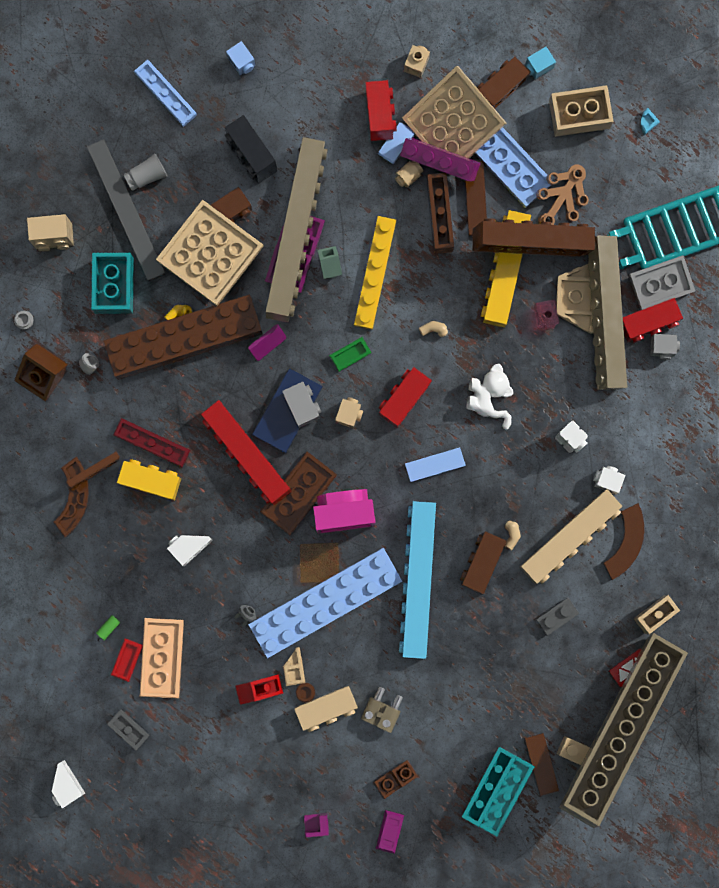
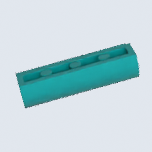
(498, 791)

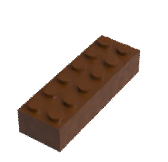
(533, 238)

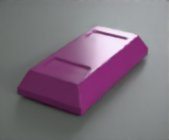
(389, 831)

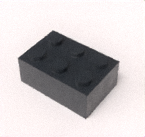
(250, 149)

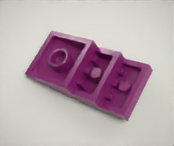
(315, 234)

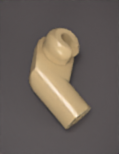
(514, 533)

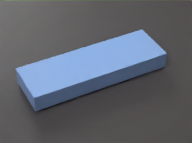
(435, 464)

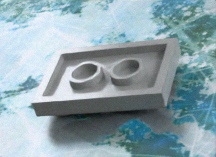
(661, 282)

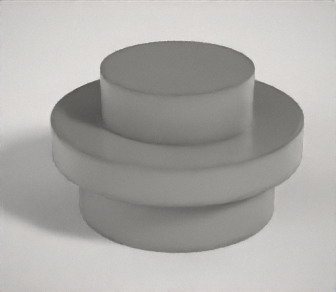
(23, 320)

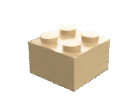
(50, 232)

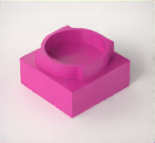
(344, 511)

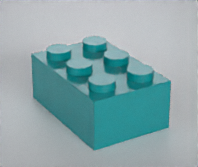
(112, 283)

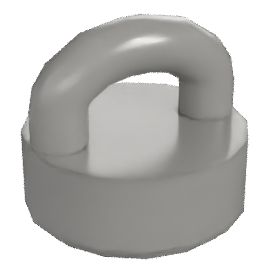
(88, 363)

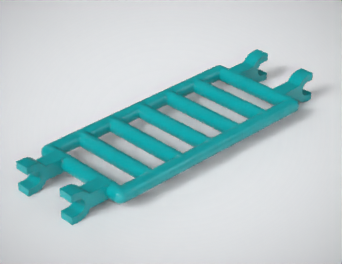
(662, 210)

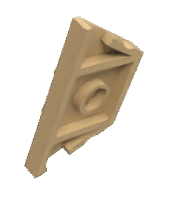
(574, 298)

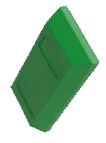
(350, 354)

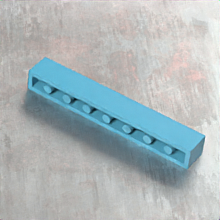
(418, 580)

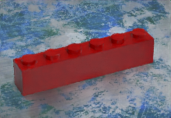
(246, 452)

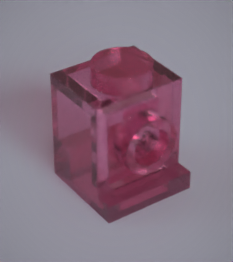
(544, 322)

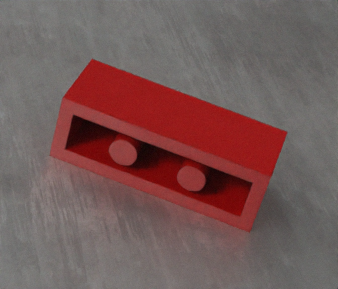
(380, 110)
(651, 320)
(404, 396)

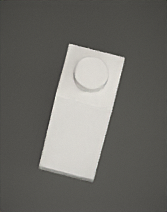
(187, 547)
(65, 786)

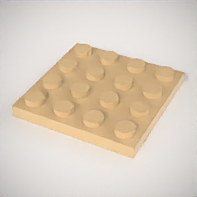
(455, 116)
(209, 252)

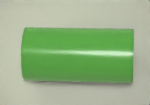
(108, 627)

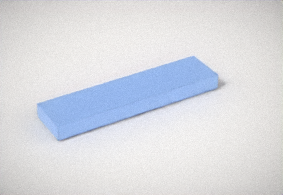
(165, 93)

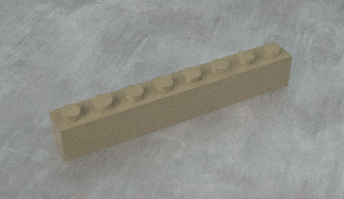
(607, 314)

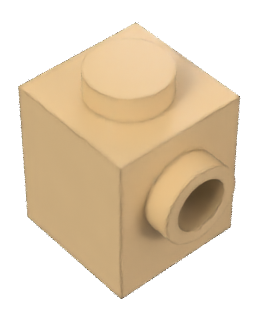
(417, 61)
(349, 412)

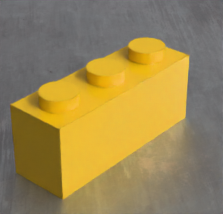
(149, 479)

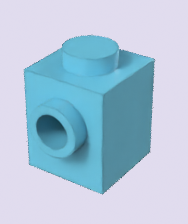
(540, 63)

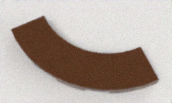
(76, 502)
(631, 542)

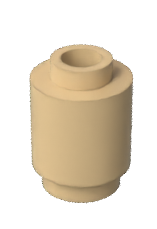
(408, 174)

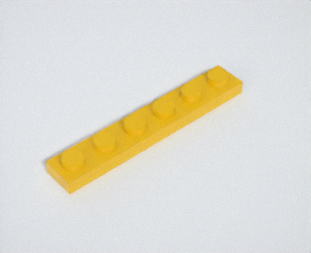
(375, 273)

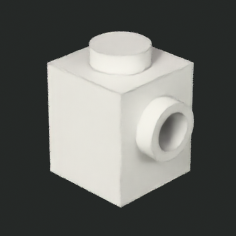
(609, 479)

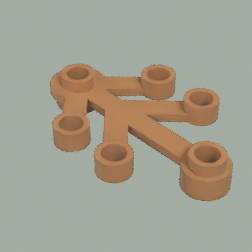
(564, 193)

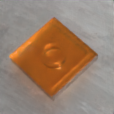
(318, 561)

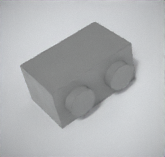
(301, 404)

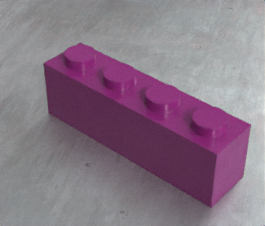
(440, 159)

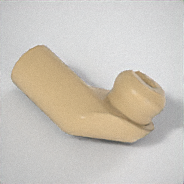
(434, 326)

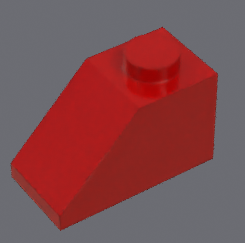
(259, 689)

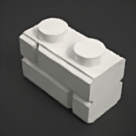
(572, 437)

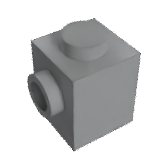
(664, 346)

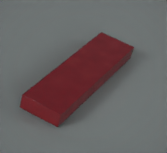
(152, 442)

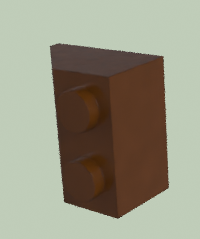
(40, 371)

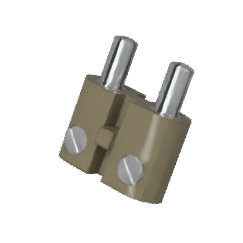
(382, 714)

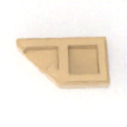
(294, 669)

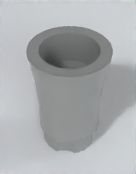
(145, 173)

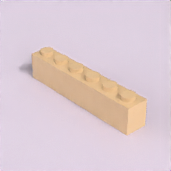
(571, 536)

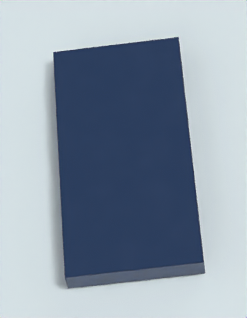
(277, 423)

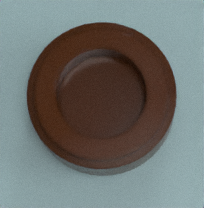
(305, 692)

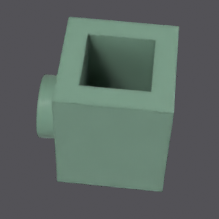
(329, 262)

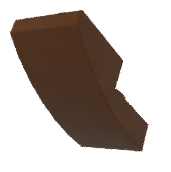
(395, 779)

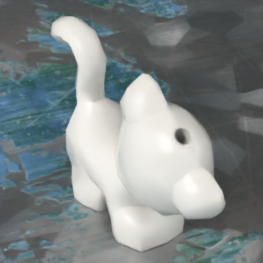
(494, 385)

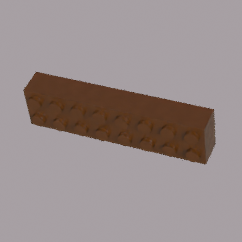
(183, 337)

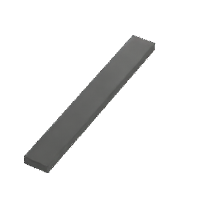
(126, 210)

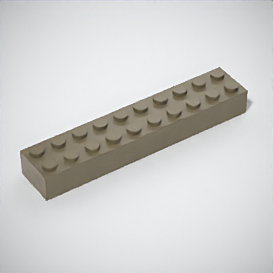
(623, 731)

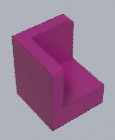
(316, 825)

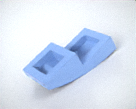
(392, 148)

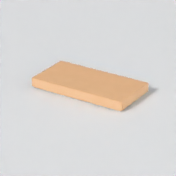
(161, 658)

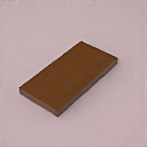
(307, 482)

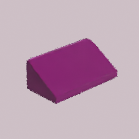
(267, 342)

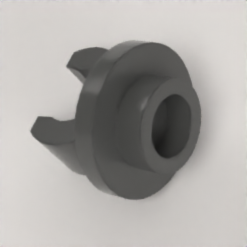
(247, 613)

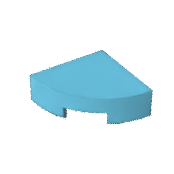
(648, 121)

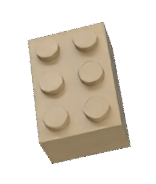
(581, 111)

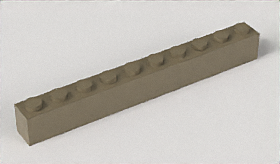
(295, 230)

